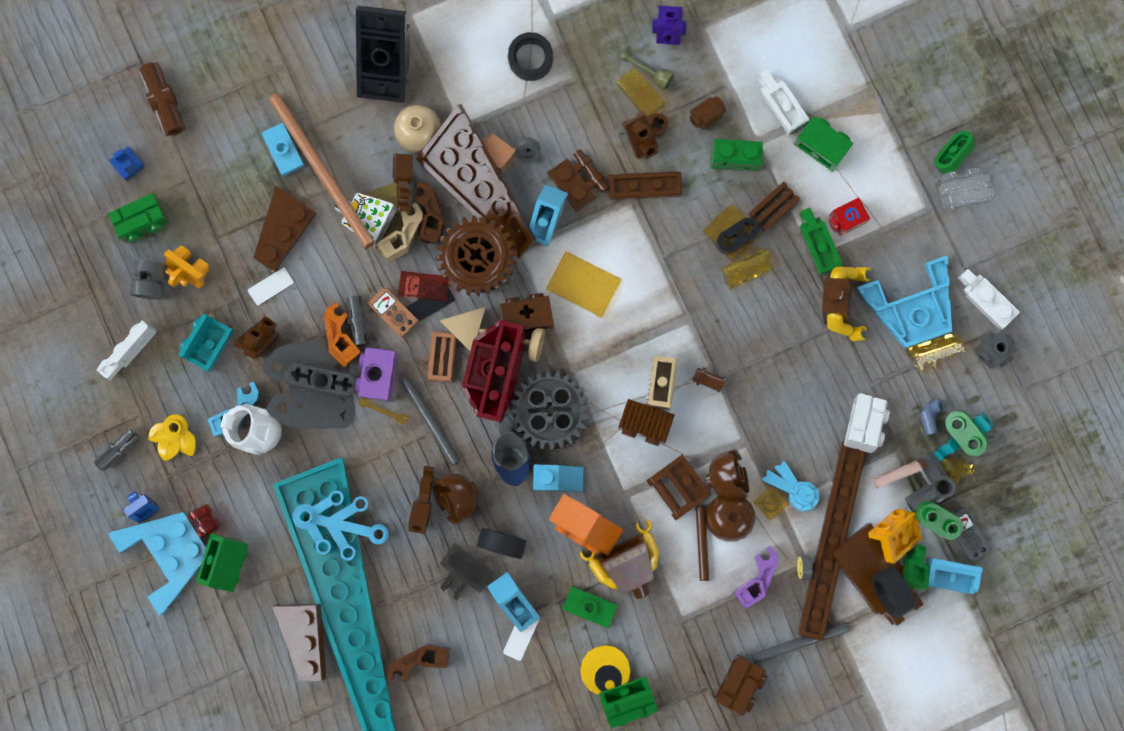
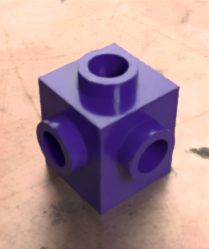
(669, 25)

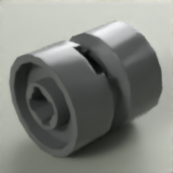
(146, 288)

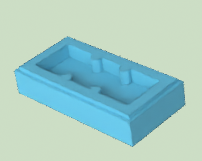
(283, 149)

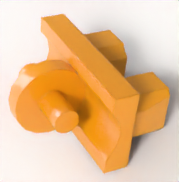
(181, 271)

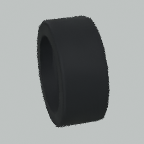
(530, 38)
(501, 543)
(893, 592)

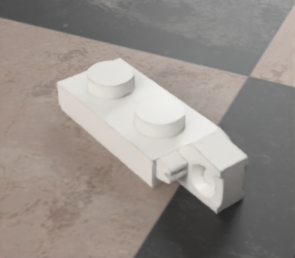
(782, 102)
(988, 299)
(127, 350)

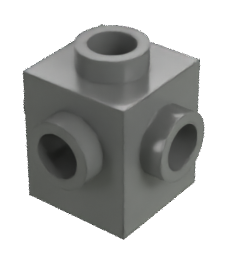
(988, 350)

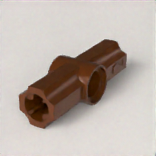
(161, 99)

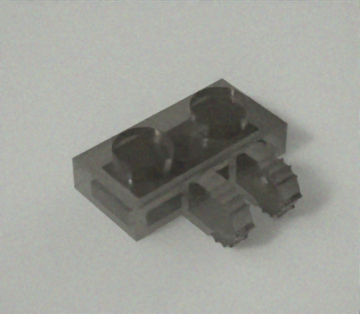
(466, 568)

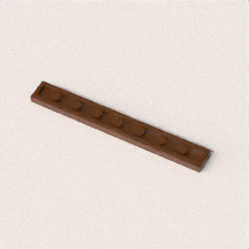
(833, 533)

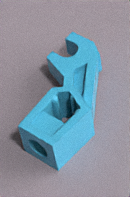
(242, 398)

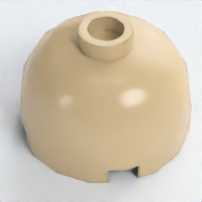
(416, 127)

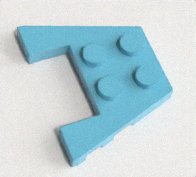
(918, 315)
(174, 548)

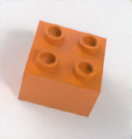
(585, 526)

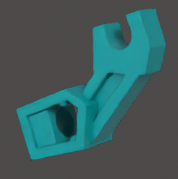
(951, 445)

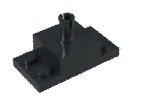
(382, 53)

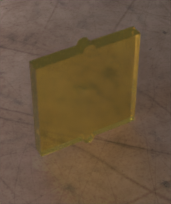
(725, 221)

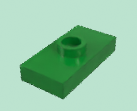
(589, 607)

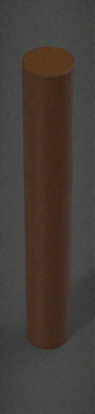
(702, 543)

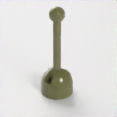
(661, 78)

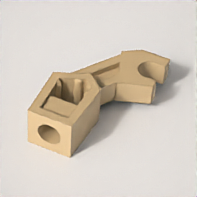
(407, 234)

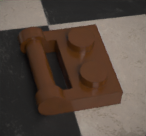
(686, 483)

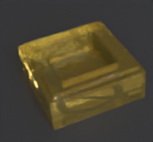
(770, 503)

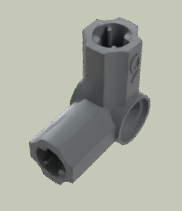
(932, 475)

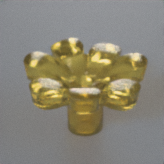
(958, 468)

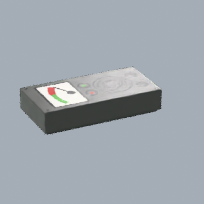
(971, 539)

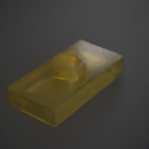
(640, 92)

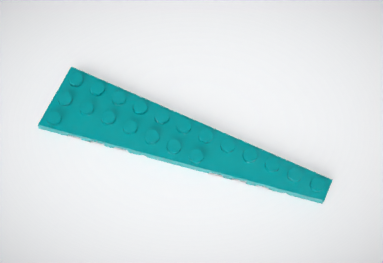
(341, 591)

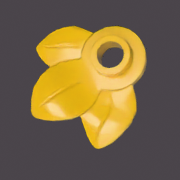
(173, 441)

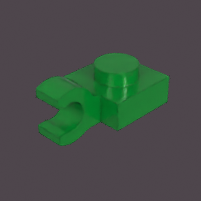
(915, 570)

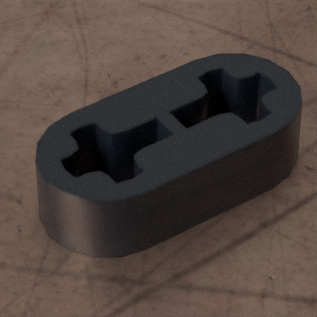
(733, 231)

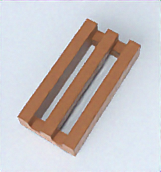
(440, 377)

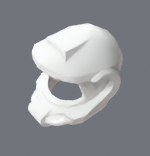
(263, 432)

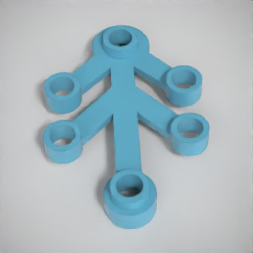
(335, 524)

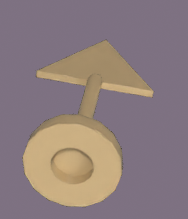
(467, 327)

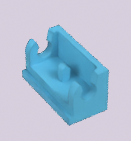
(954, 576)

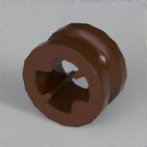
(660, 117)

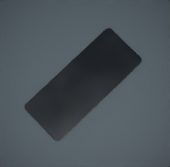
(423, 308)

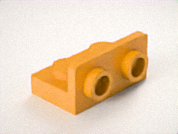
(897, 534)

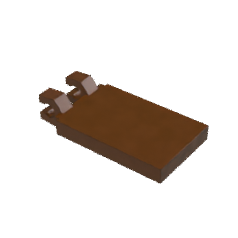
(860, 560)

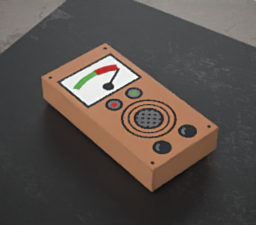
(393, 312)

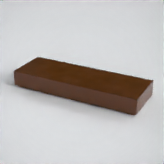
(645, 185)

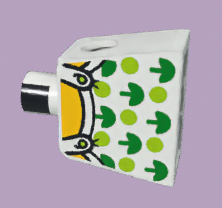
(373, 213)

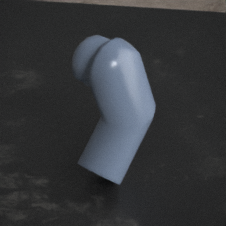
(929, 415)

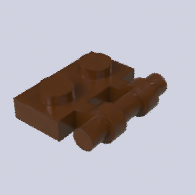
(568, 180)

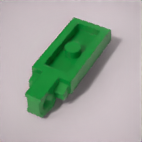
(819, 242)

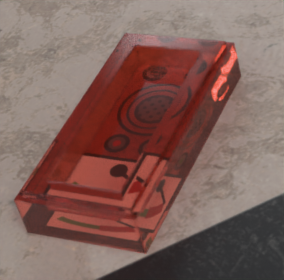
(423, 286)

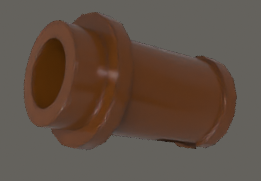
(708, 379)

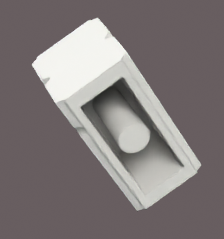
(866, 423)

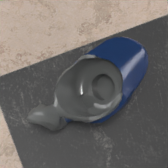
(510, 455)

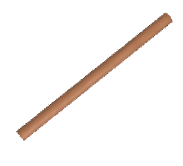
(322, 171)

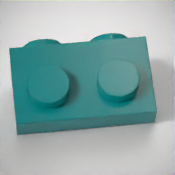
(205, 342)

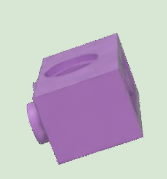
(382, 388)

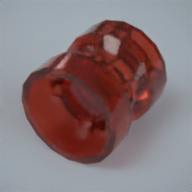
(203, 521)

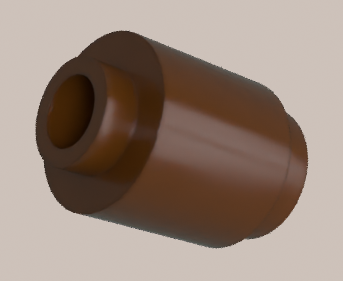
(707, 112)

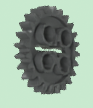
(551, 432)

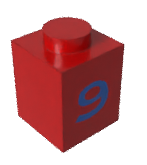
(848, 217)

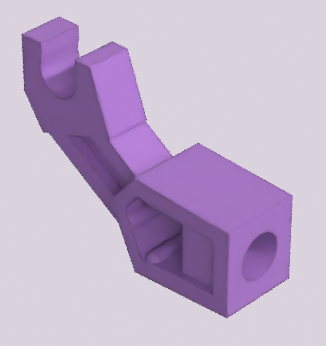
(764, 576)

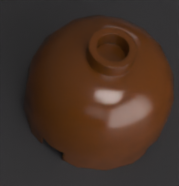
(728, 476)
(456, 496)
(730, 518)

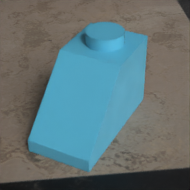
(547, 213)
(558, 478)
(513, 602)

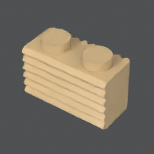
(662, 382)

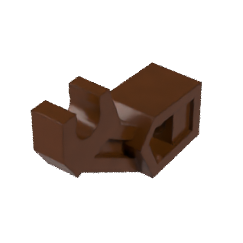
(402, 177)
(430, 203)
(421, 509)
(406, 663)

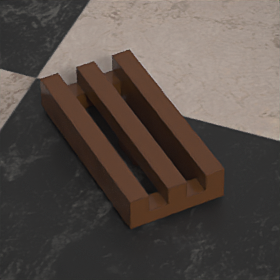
(788, 193)

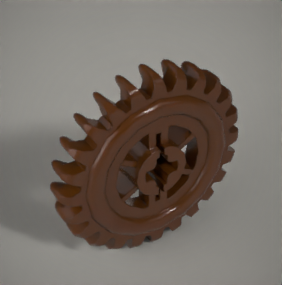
(493, 272)

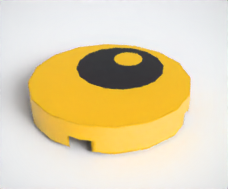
(604, 668)

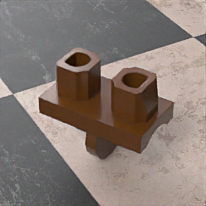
(641, 136)
(258, 338)

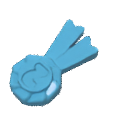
(802, 495)

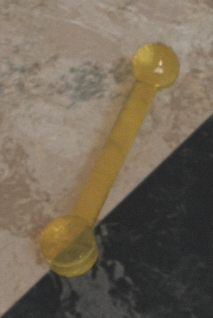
(401, 419)

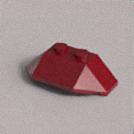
(494, 369)

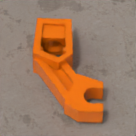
(333, 330)

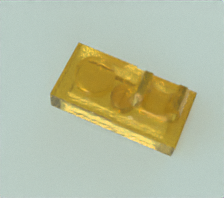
(747, 268)
(938, 348)

